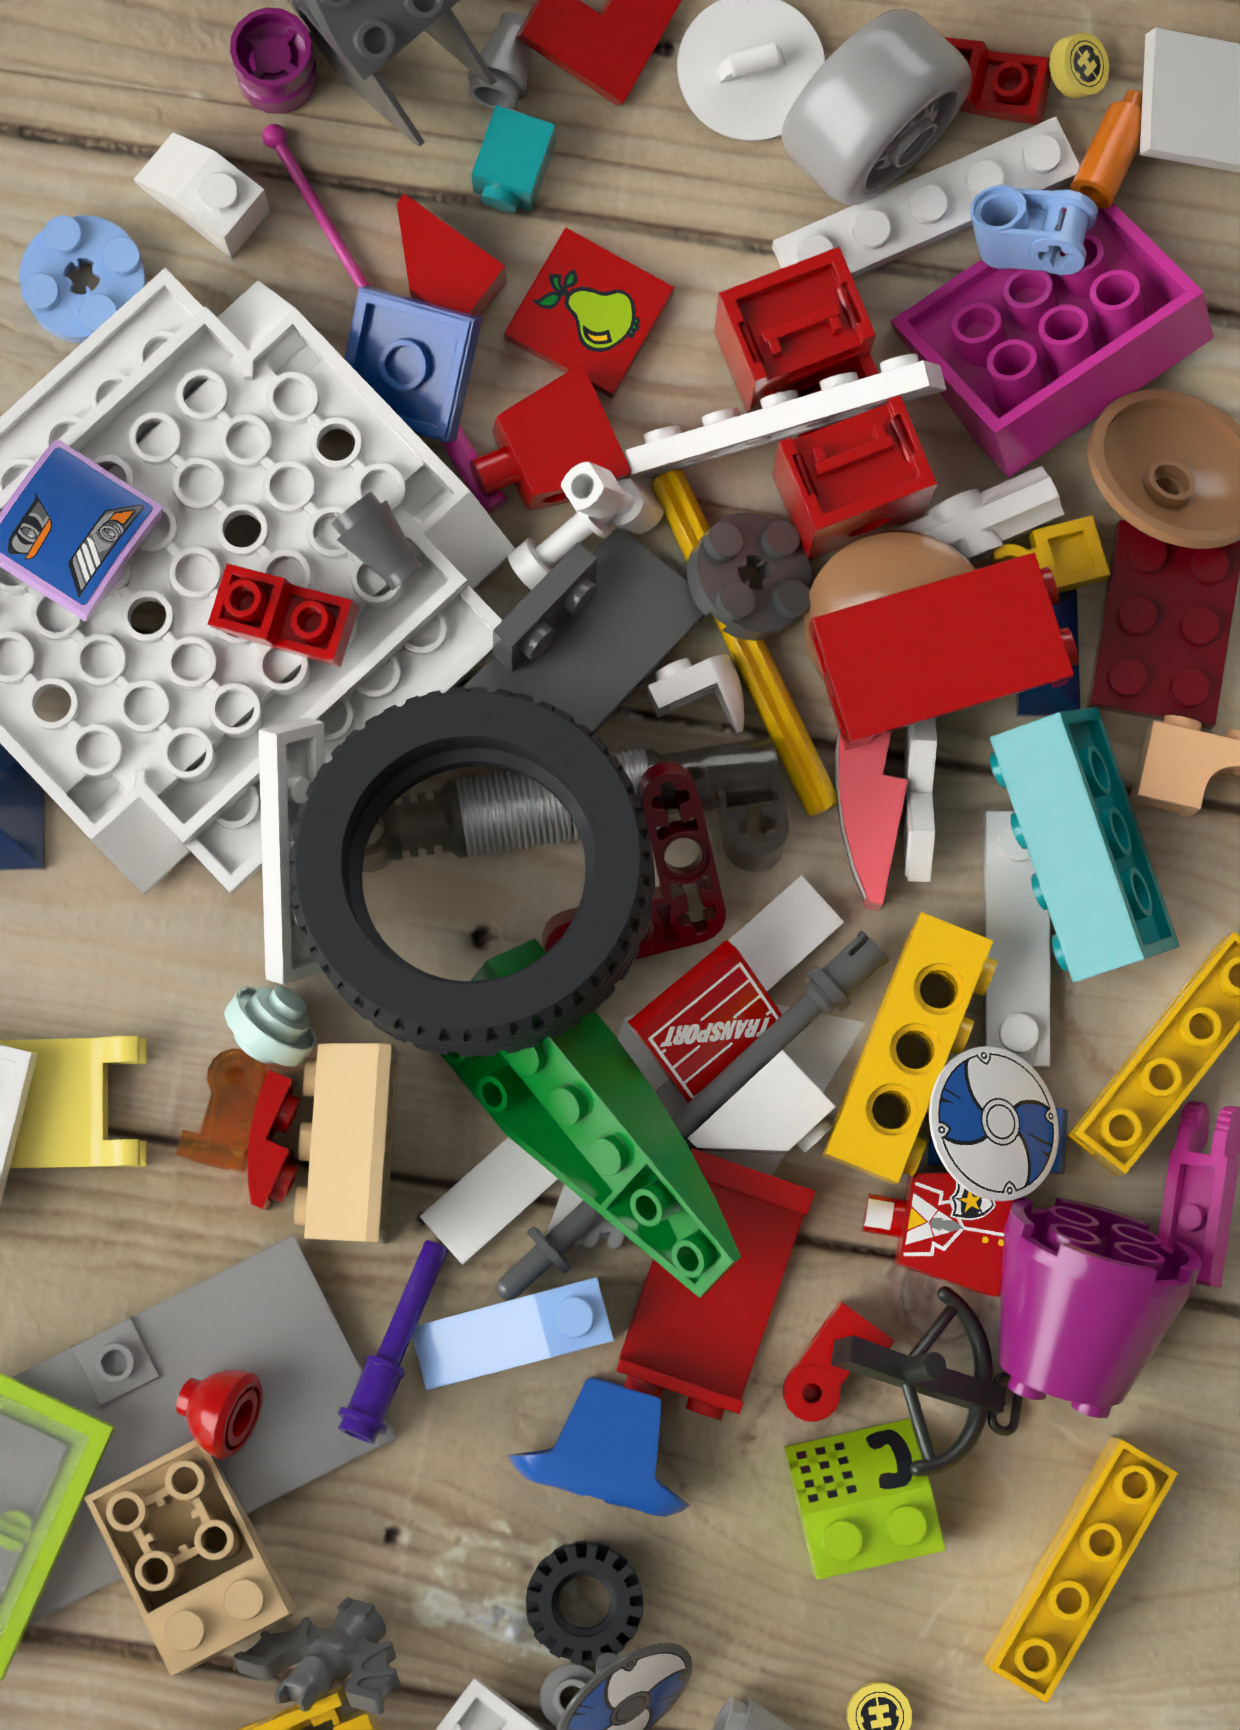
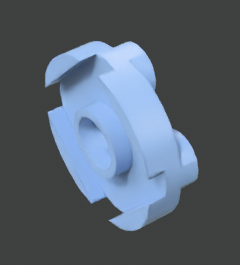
(67, 245)

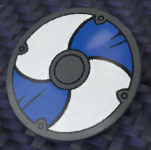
(630, 1689)

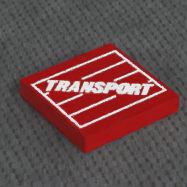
(705, 1020)

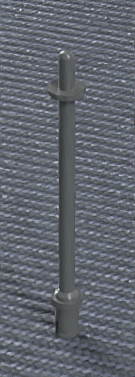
(824, 993)

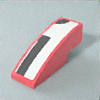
(868, 814)

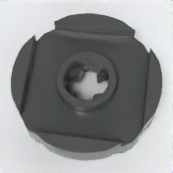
(777, 556)

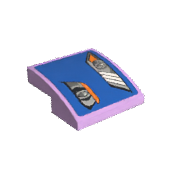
(73, 529)

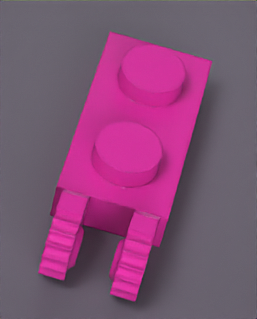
(1202, 1188)

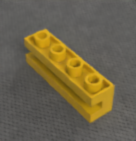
(1164, 1064)
(1079, 1568)

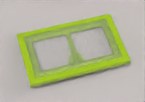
(44, 1475)

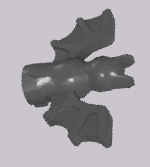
(328, 1657)

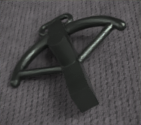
(928, 1376)

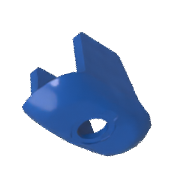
(607, 1451)

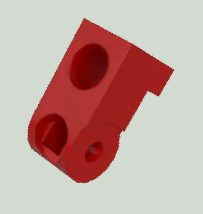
(812, 1383)

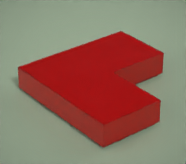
(595, 47)

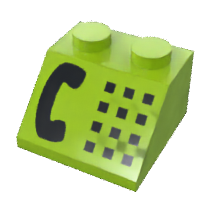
(862, 1500)

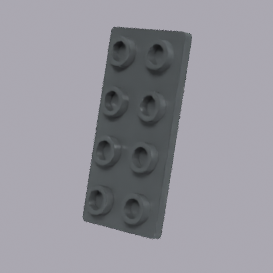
(592, 630)

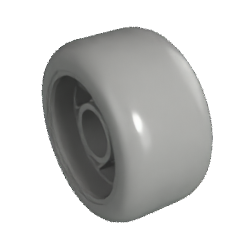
(876, 106)

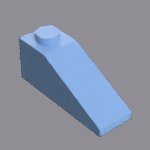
(512, 1333)

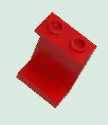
(942, 648)
(712, 1341)

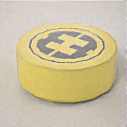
(1079, 65)
(878, 1708)

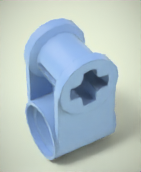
(1029, 229)

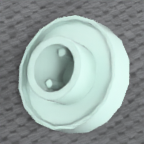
(271, 1025)

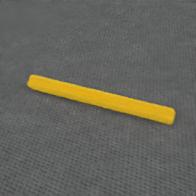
(754, 663)

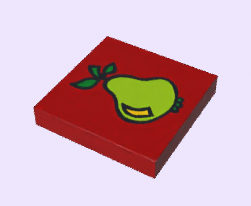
(589, 311)

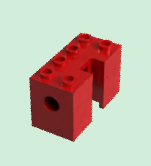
(789, 336)

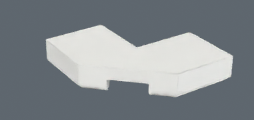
(918, 820)

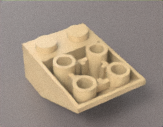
(190, 1557)

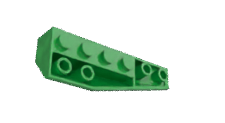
(604, 1135)

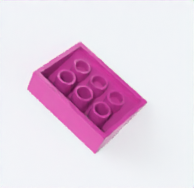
(1047, 351)

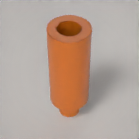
(1111, 151)

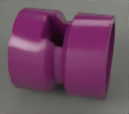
(274, 60)

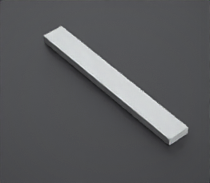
(512, 1179)

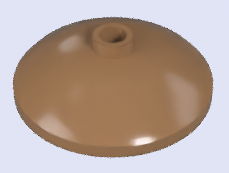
(1170, 467)
(878, 568)

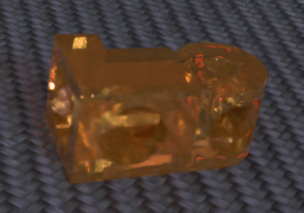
(225, 1132)

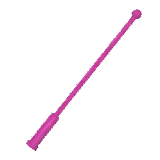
(461, 450)

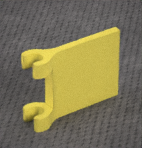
(69, 1104)

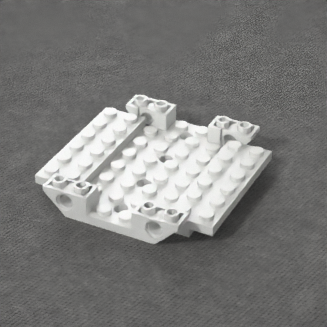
(215, 428)

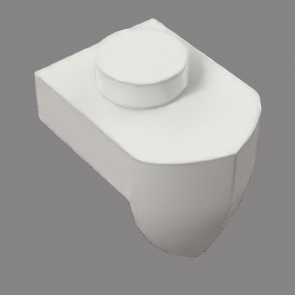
(683, 684)

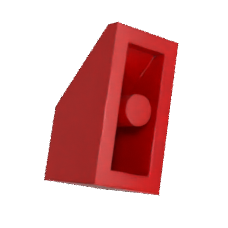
(445, 264)

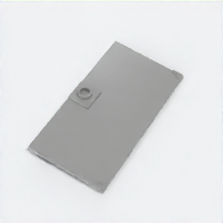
(250, 1317)

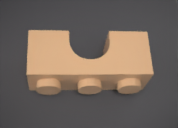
(1179, 762)

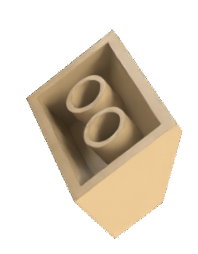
(348, 1142)

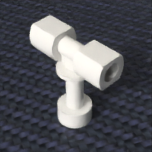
(598, 504)

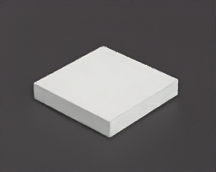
(1191, 100)

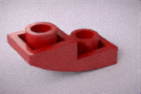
(1005, 83)
(283, 615)
(268, 1163)

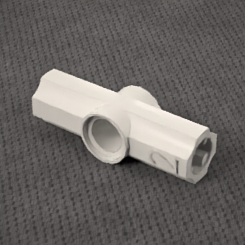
(986, 520)

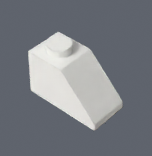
(205, 192)
(768, 1114)

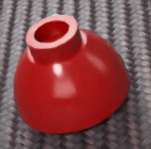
(221, 1410)

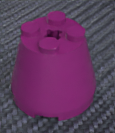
(1085, 1301)

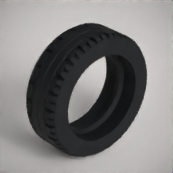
(442, 735)

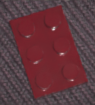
(1164, 628)

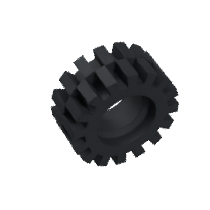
(543, 1602)

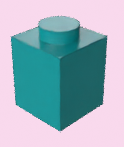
(513, 160)

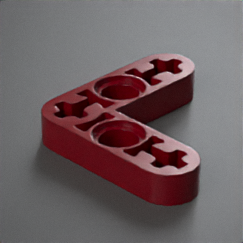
(669, 924)

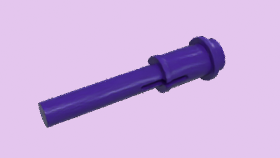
(382, 1372)

